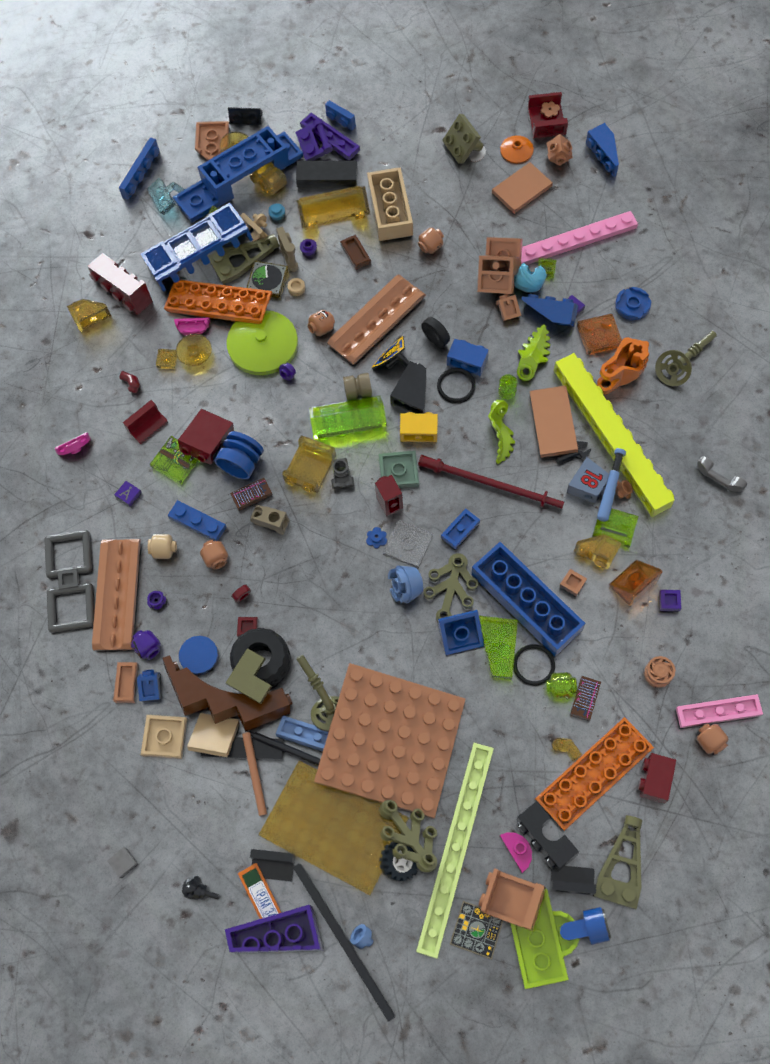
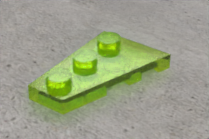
(499, 643)

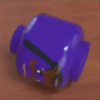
(145, 644)

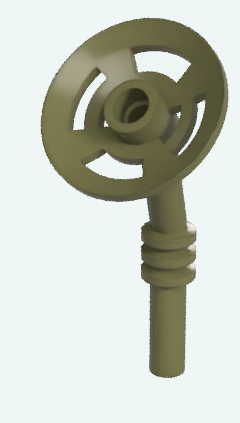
(678, 364)
(328, 701)

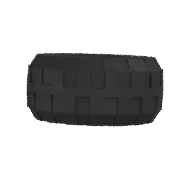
(267, 640)

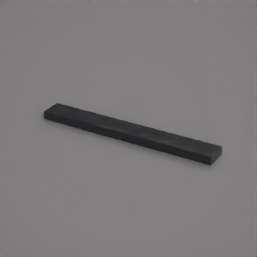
(344, 942)

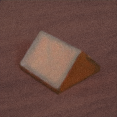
(635, 581)

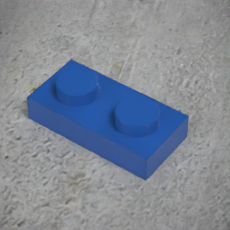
(340, 115)
(460, 528)

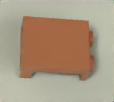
(512, 899)

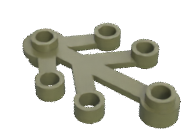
(452, 584)
(423, 857)

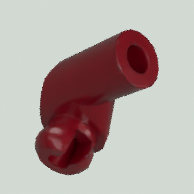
(132, 380)

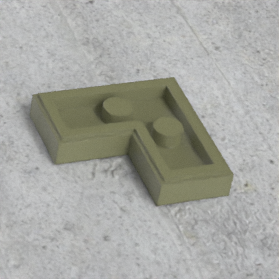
(244, 677)

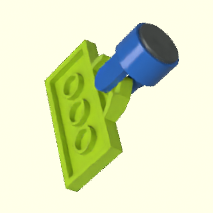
(553, 937)

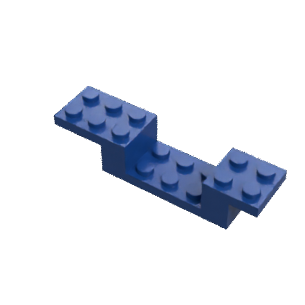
(231, 166)

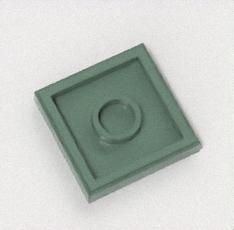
(401, 466)

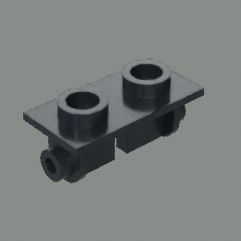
(245, 115)

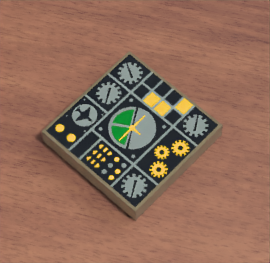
(476, 931)

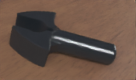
(582, 455)

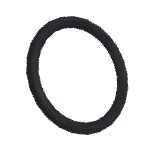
(456, 399)
(524, 679)

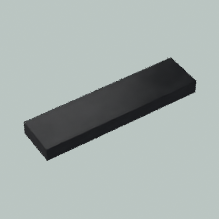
(261, 750)

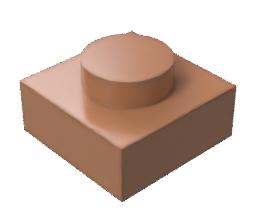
(573, 582)

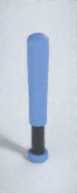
(608, 496)

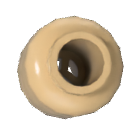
(162, 546)

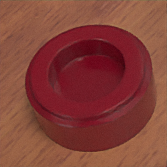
(241, 593)

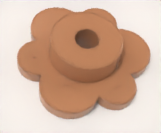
(550, 109)

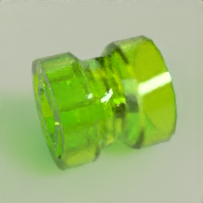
(507, 391)

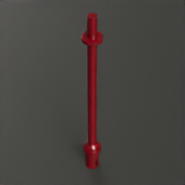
(438, 466)

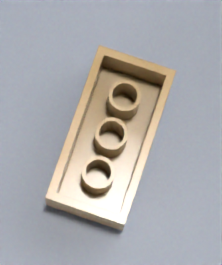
(390, 204)

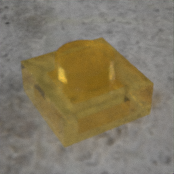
(166, 358)

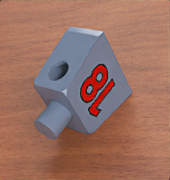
(588, 481)

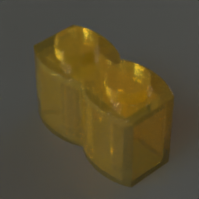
(269, 178)

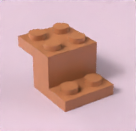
(499, 265)

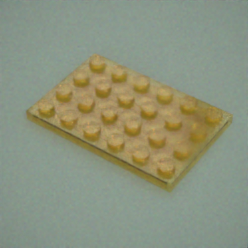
(329, 829)

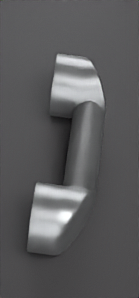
(736, 485)

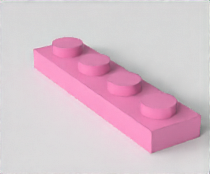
(719, 711)

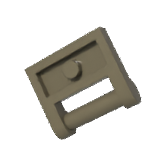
(287, 249)

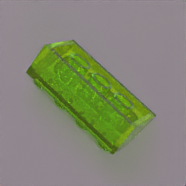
(347, 417)

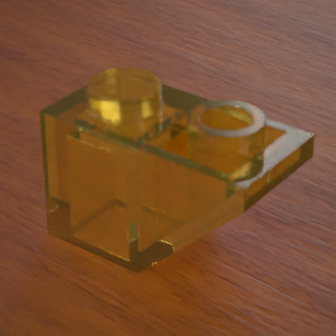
(599, 549)

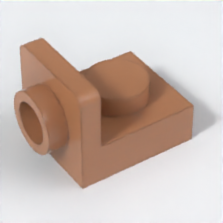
(508, 307)

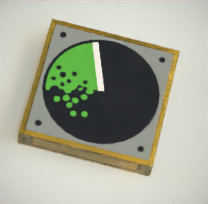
(268, 277)

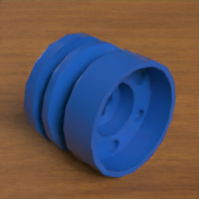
(239, 455)

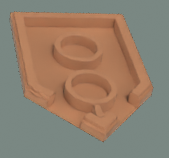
(209, 137)

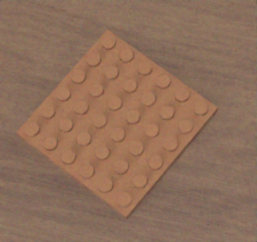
(390, 740)

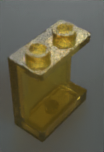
(309, 465)

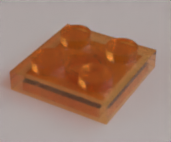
(599, 333)

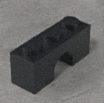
(557, 852)

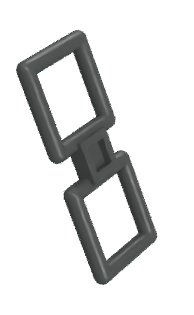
(69, 581)

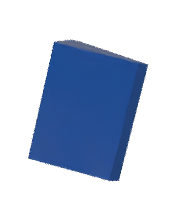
(461, 632)

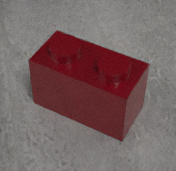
(388, 495)
(657, 778)

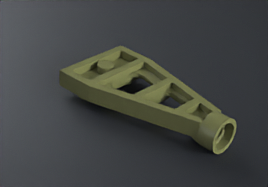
(223, 266)
(616, 891)

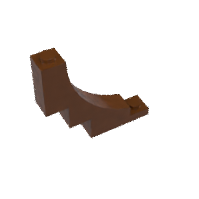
(197, 695)

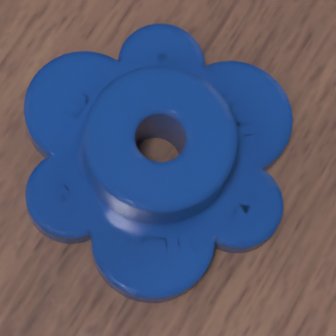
(376, 542)

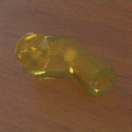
(566, 745)

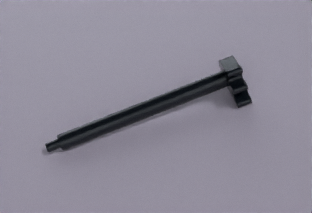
(286, 748)

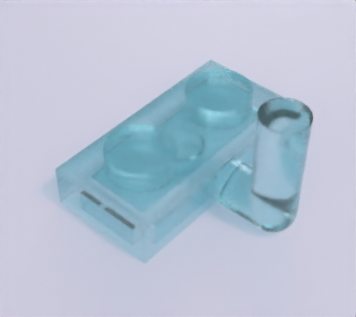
(162, 196)

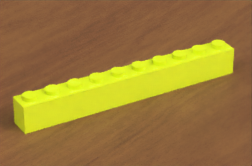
(613, 434)

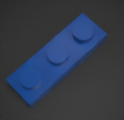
(197, 521)

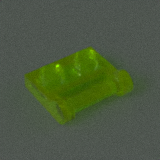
(619, 522)

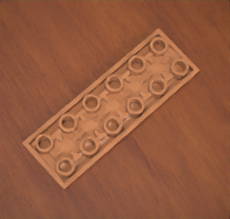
(375, 319)
(116, 595)

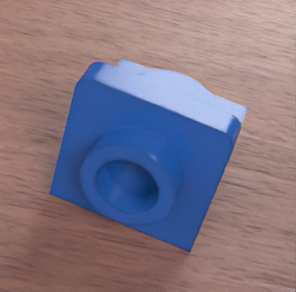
(148, 685)

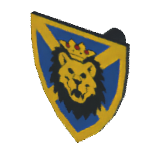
(393, 355)

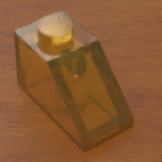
(88, 313)

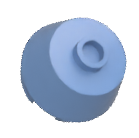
(406, 583)

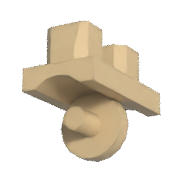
(259, 221)

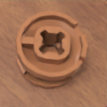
(658, 672)

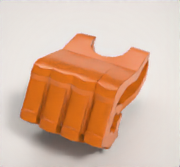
(618, 373)

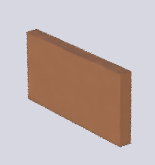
(553, 421)

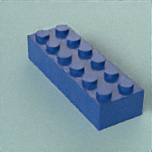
(527, 598)

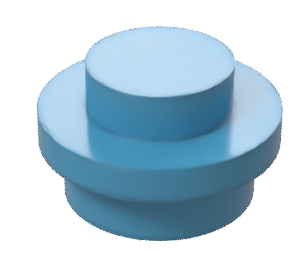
(276, 211)

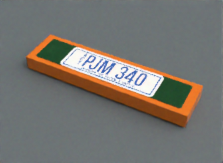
(259, 891)

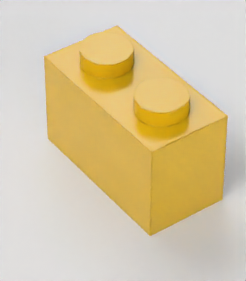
(418, 427)

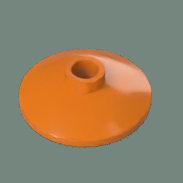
(516, 149)

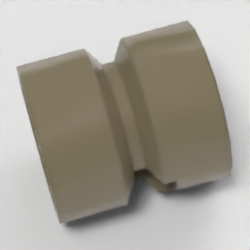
(357, 386)

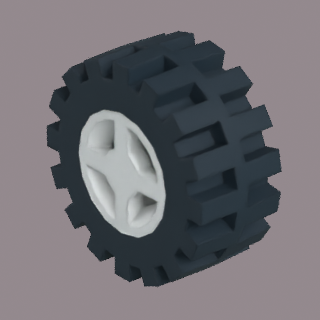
(397, 871)

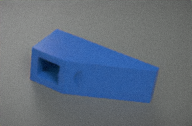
(602, 143)
(558, 312)

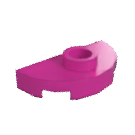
(192, 325)
(74, 445)
(518, 848)

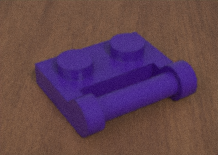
(309, 143)

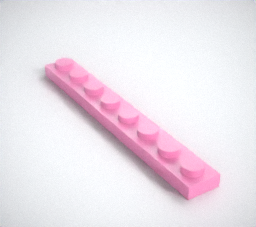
(578, 237)

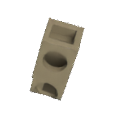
(270, 518)

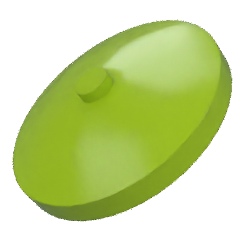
(262, 346)

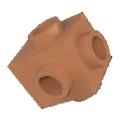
(559, 150)

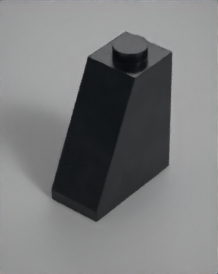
(411, 389)

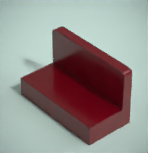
(145, 422)

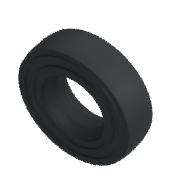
(435, 332)

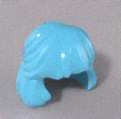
(529, 281)

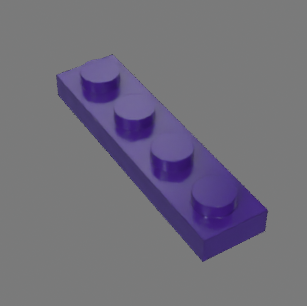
(339, 142)

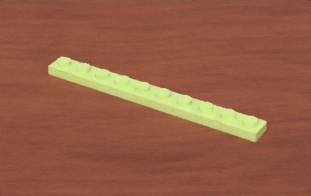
(454, 851)

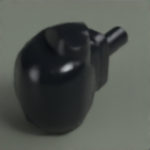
(194, 889)

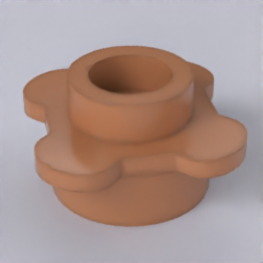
(624, 489)

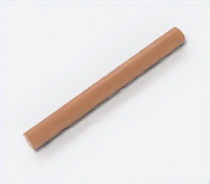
(254, 774)

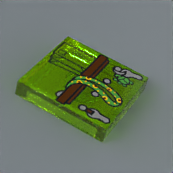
(172, 461)

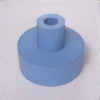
(361, 936)

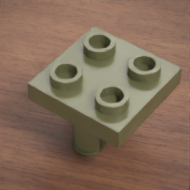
(462, 139)

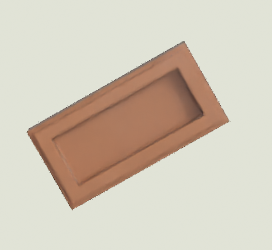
(126, 682)

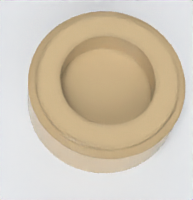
(296, 287)

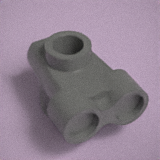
(342, 478)

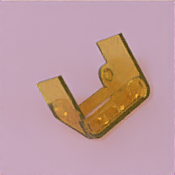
(332, 206)

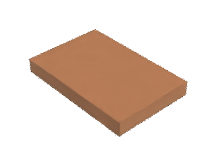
(522, 187)

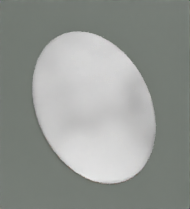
(477, 155)

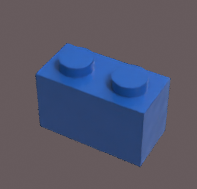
(467, 356)

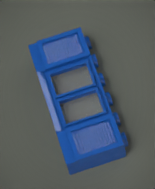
(195, 243)

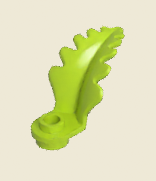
(533, 353)
(498, 410)

